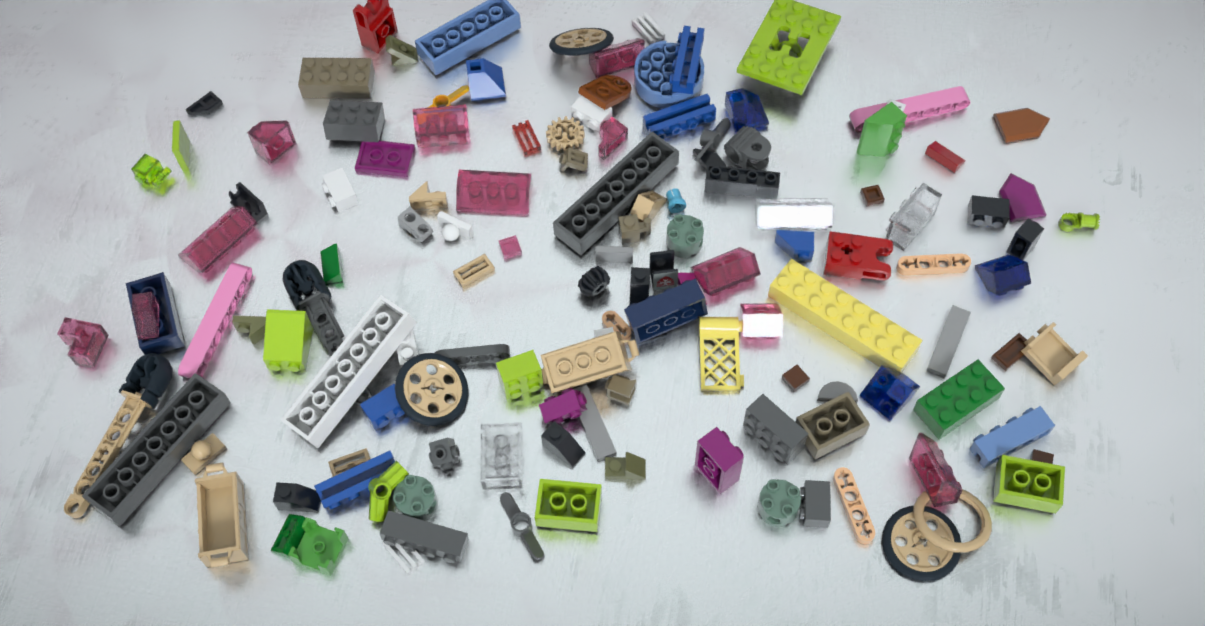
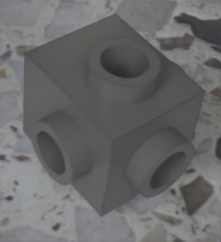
(444, 453)

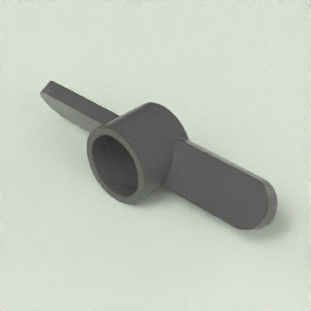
(711, 138)
(526, 534)

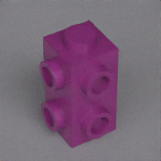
(567, 405)

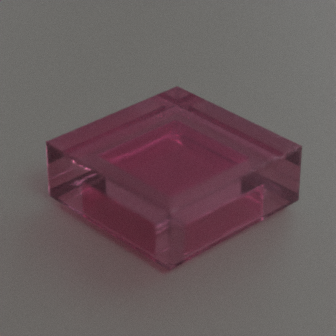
(510, 247)

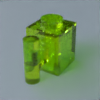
(150, 171)

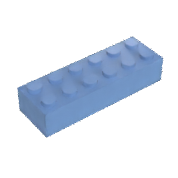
(467, 34)

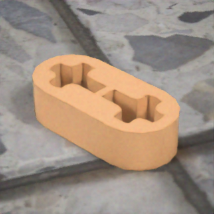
(619, 324)

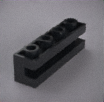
(742, 182)

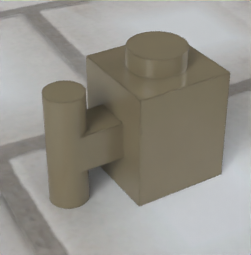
(630, 228)

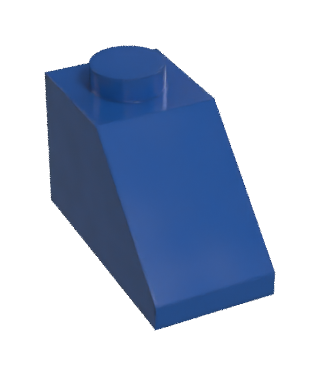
(796, 244)

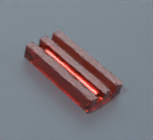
(522, 127)

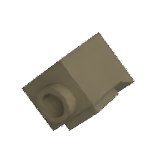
(621, 388)

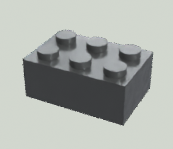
(354, 121)
(774, 429)

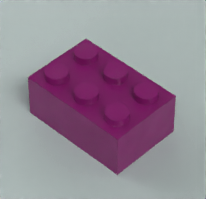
(719, 459)

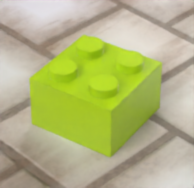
(520, 374)

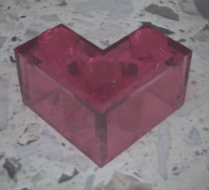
(85, 341)

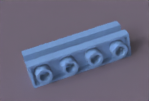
(1012, 436)

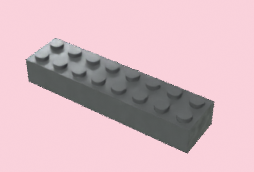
(615, 193)
(156, 449)

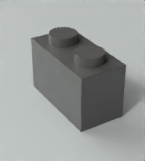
(816, 504)

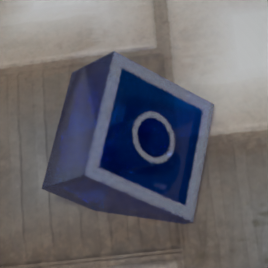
(1004, 274)

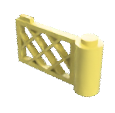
(720, 329)

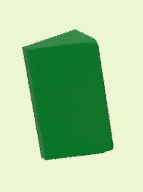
(331, 264)
(289, 535)

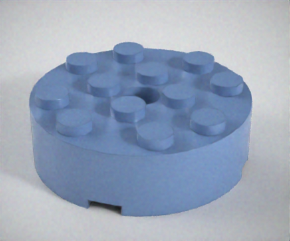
(653, 74)

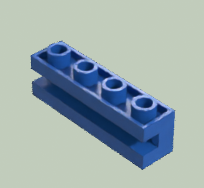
(687, 60)
(680, 117)
(352, 481)

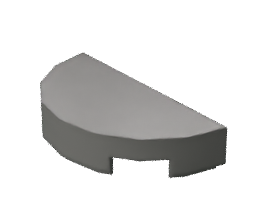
(834, 390)

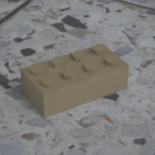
(336, 78)

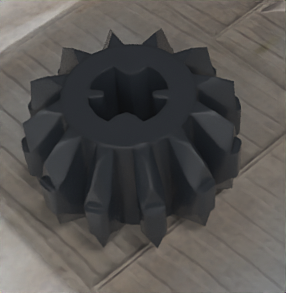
(594, 281)

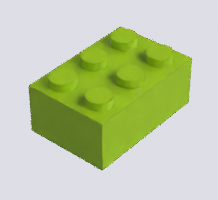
(1029, 484)
(568, 505)

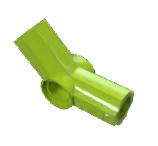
(379, 501)

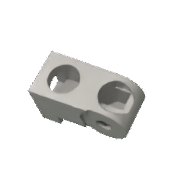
(414, 224)

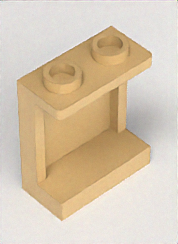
(1052, 354)

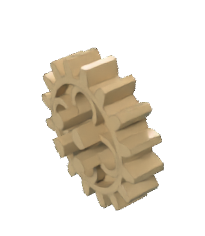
(574, 129)

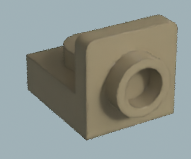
(573, 159)

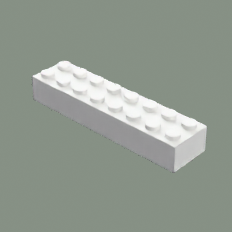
(349, 371)

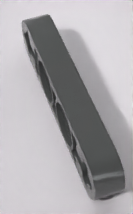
(477, 353)

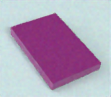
(385, 158)

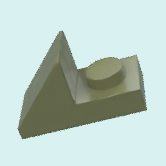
(400, 51)
(253, 324)
(625, 467)

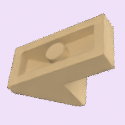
(425, 200)

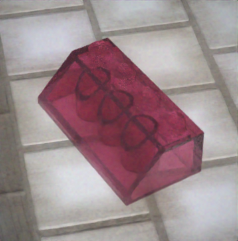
(493, 192)
(218, 239)

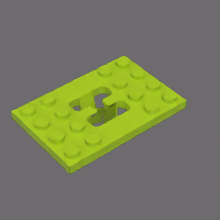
(776, 65)

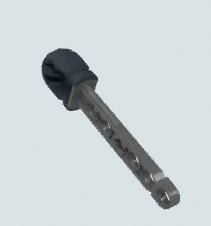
(314, 305)

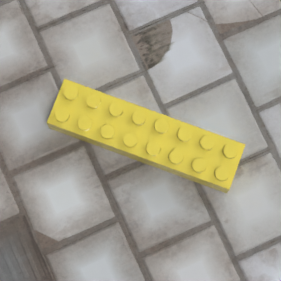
(844, 317)

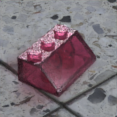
(616, 57)
(441, 126)
(726, 271)
(934, 472)

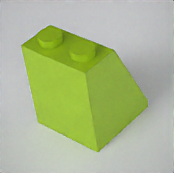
(287, 340)

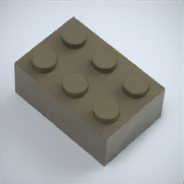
(833, 425)

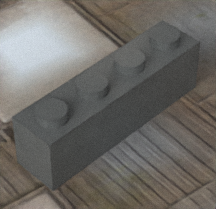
(424, 537)

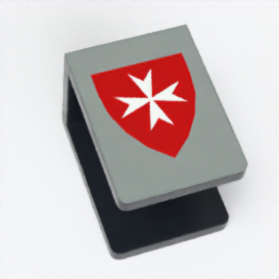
(662, 270)

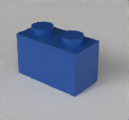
(382, 408)

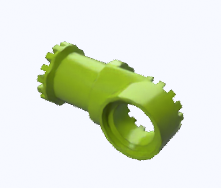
(1079, 221)

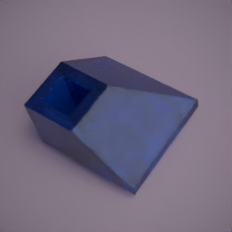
(745, 109)
(889, 391)

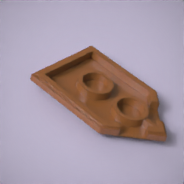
(1020, 124)

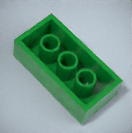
(958, 399)

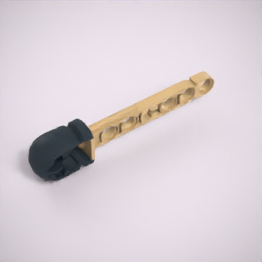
(148, 372)

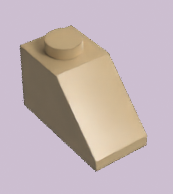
(648, 205)

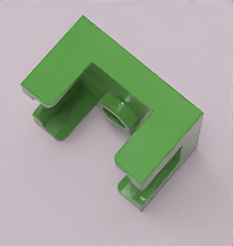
(319, 547)

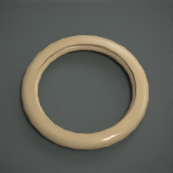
(979, 541)

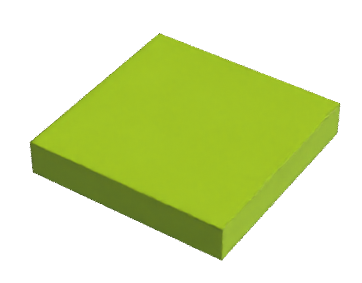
(181, 145)

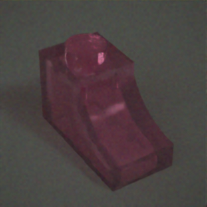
(613, 136)
(146, 315)

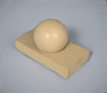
(203, 453)

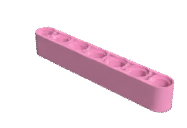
(919, 106)
(215, 321)

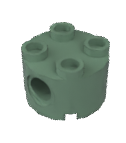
(685, 235)
(415, 497)
(779, 502)

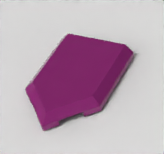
(1023, 199)

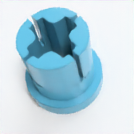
(676, 203)

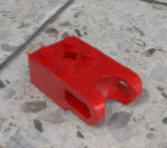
(375, 23)
(857, 256)

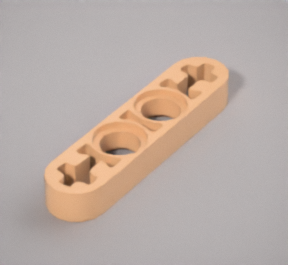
(934, 267)
(850, 506)

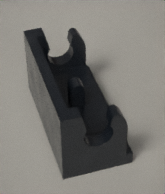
(249, 201)

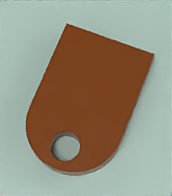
(606, 91)

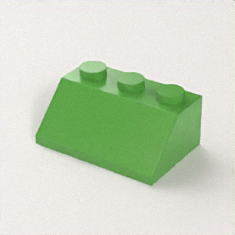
(882, 132)

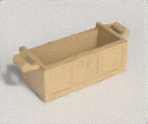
(587, 361)
(221, 517)

